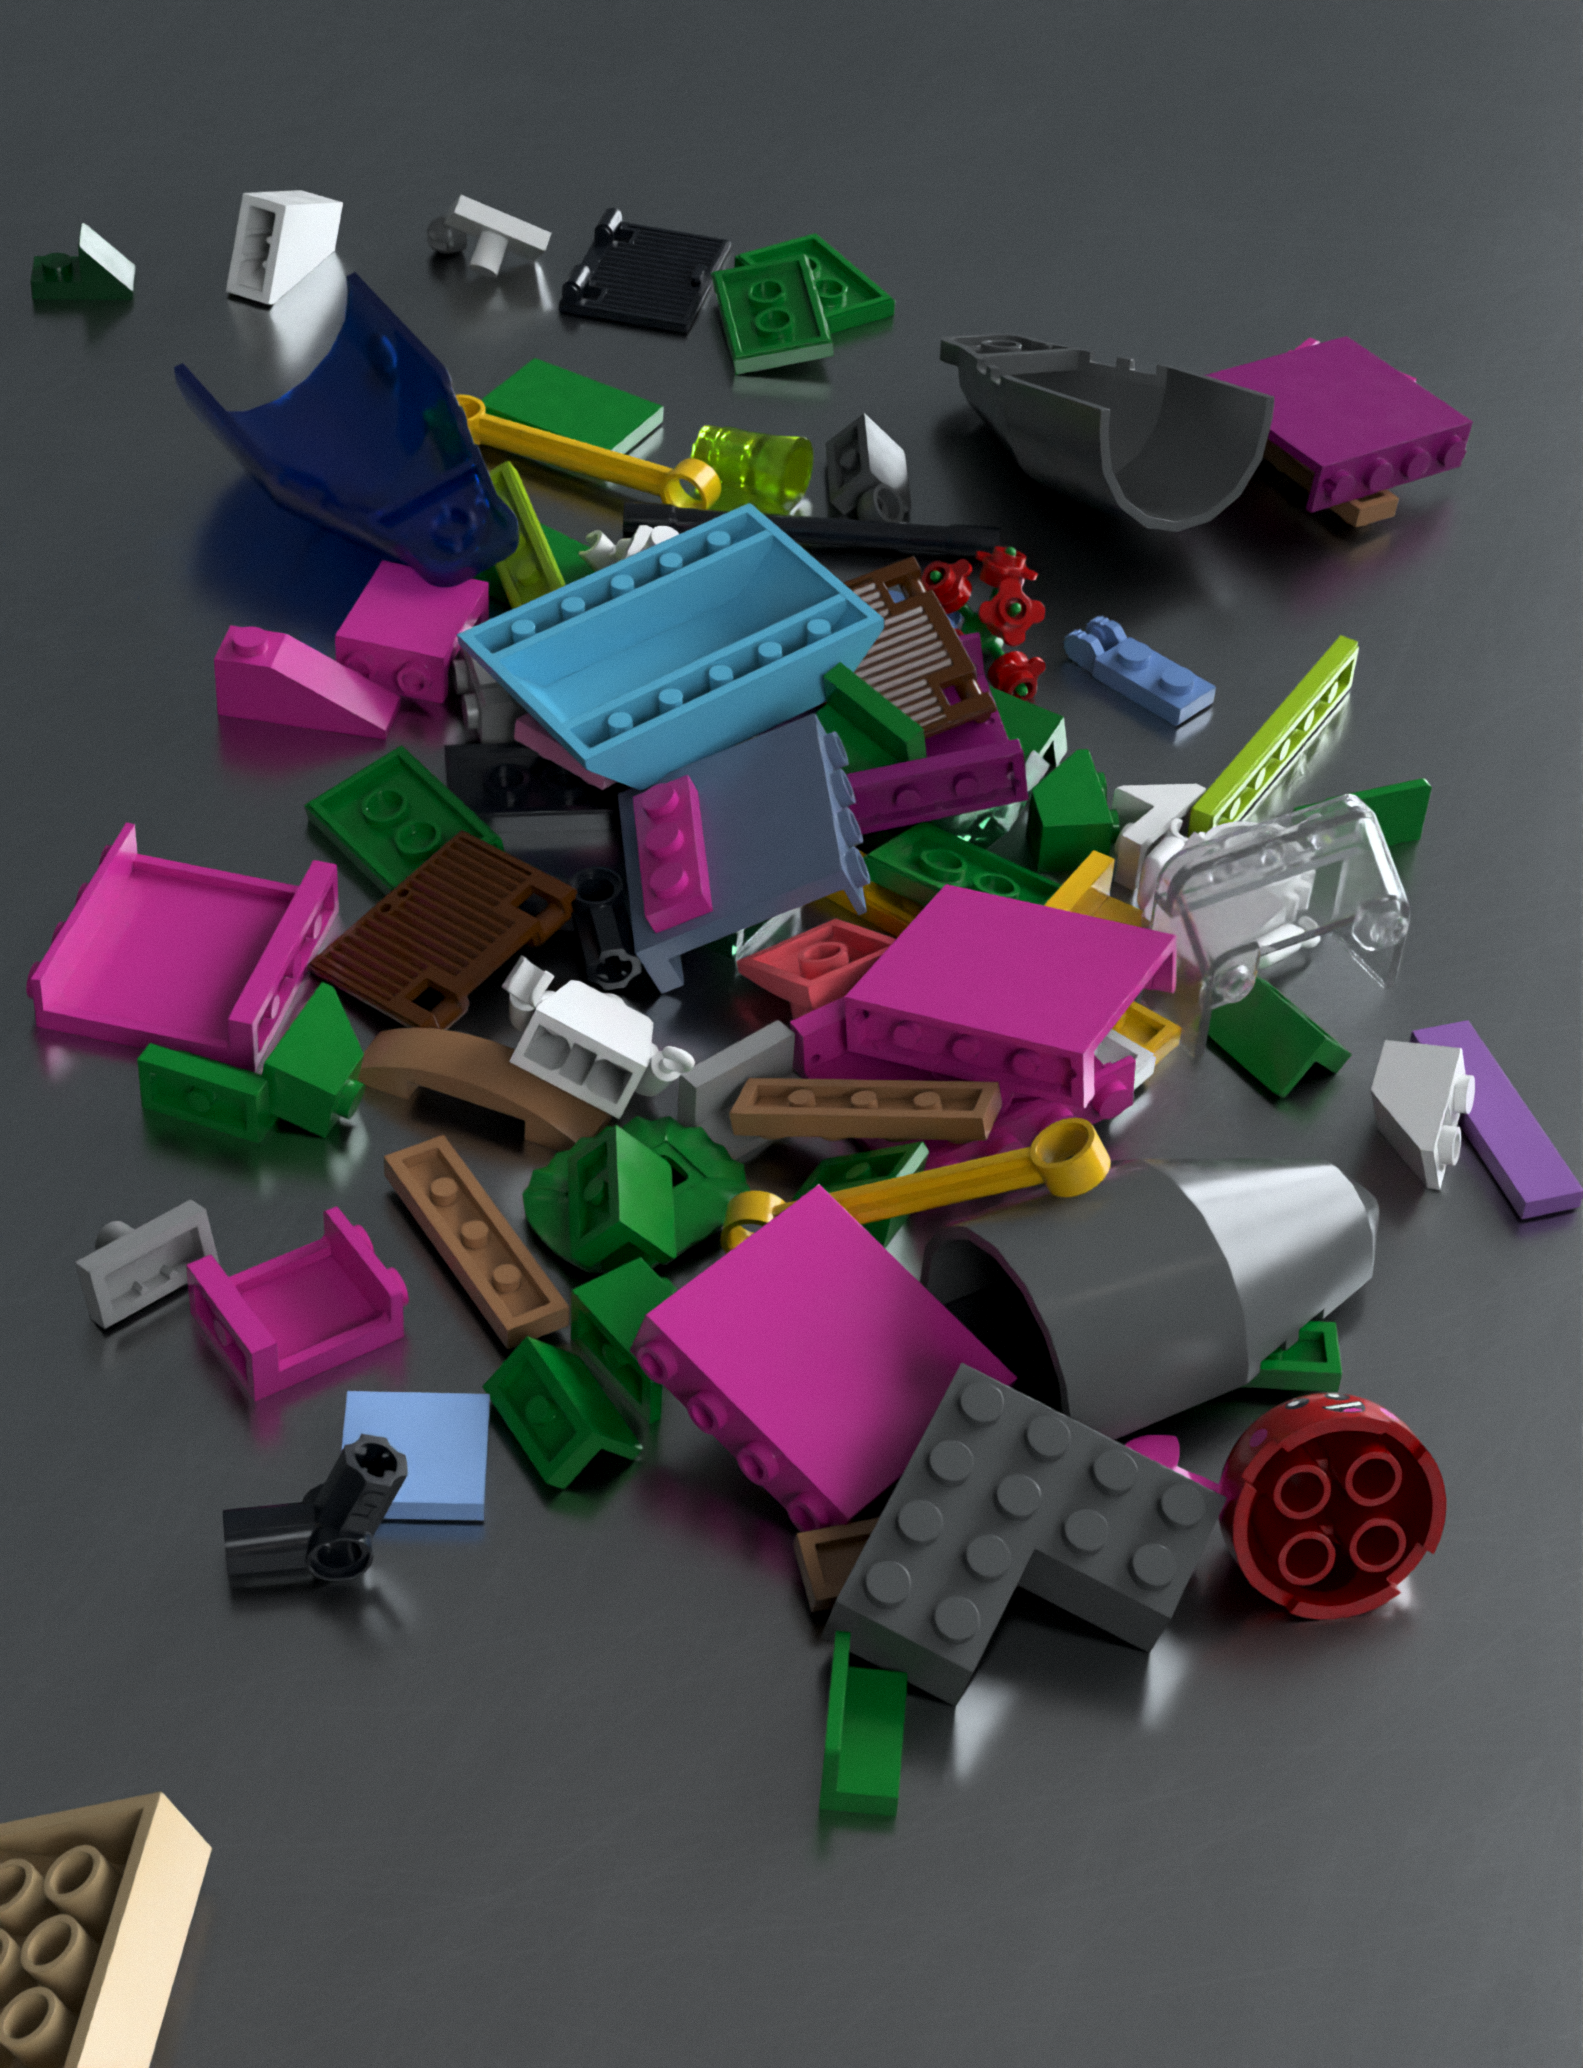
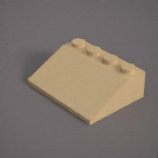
(93, 1930)

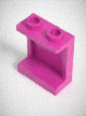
(408, 630)
(300, 1308)

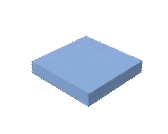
(442, 1445)

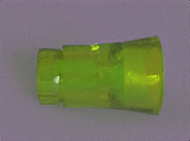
(758, 462)

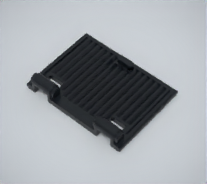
(645, 282)

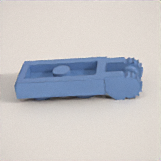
(1138, 671)

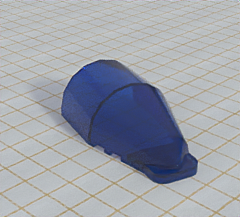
(373, 450)

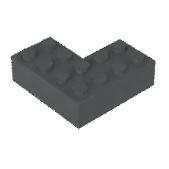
(1011, 1500)

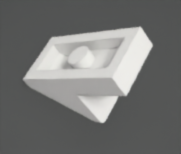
(1144, 821)

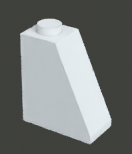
(280, 241)

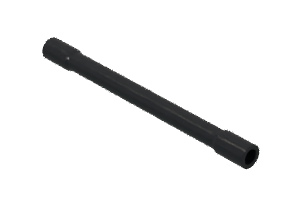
(952, 540)

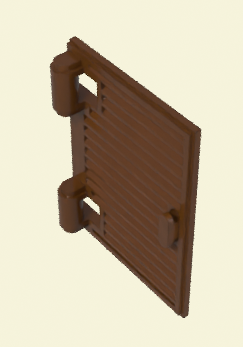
(918, 653)
(444, 931)

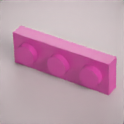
(672, 854)

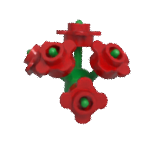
(1000, 619)

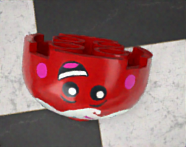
(1326, 1475)

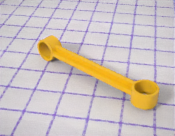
(593, 459)
(952, 1183)

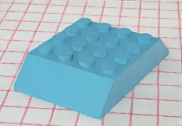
(678, 647)

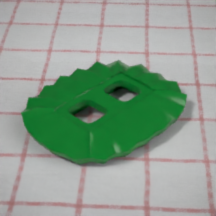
(698, 1202)

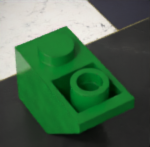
(1070, 815)

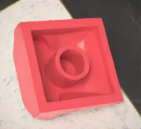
(816, 964)

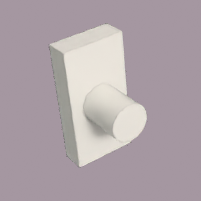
(495, 234)

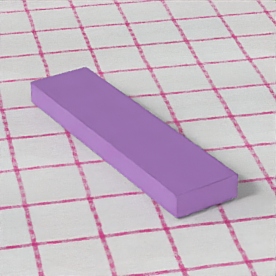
(1506, 1130)

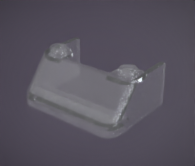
(1270, 891)

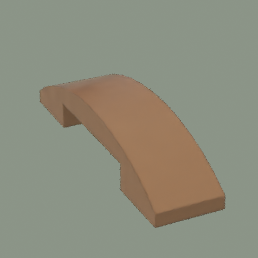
(479, 1074)

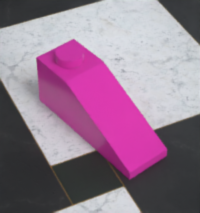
(291, 684)

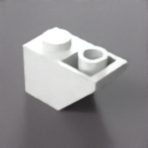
(1419, 1104)

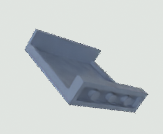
(771, 839)

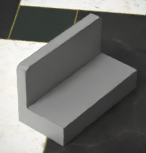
(715, 1084)

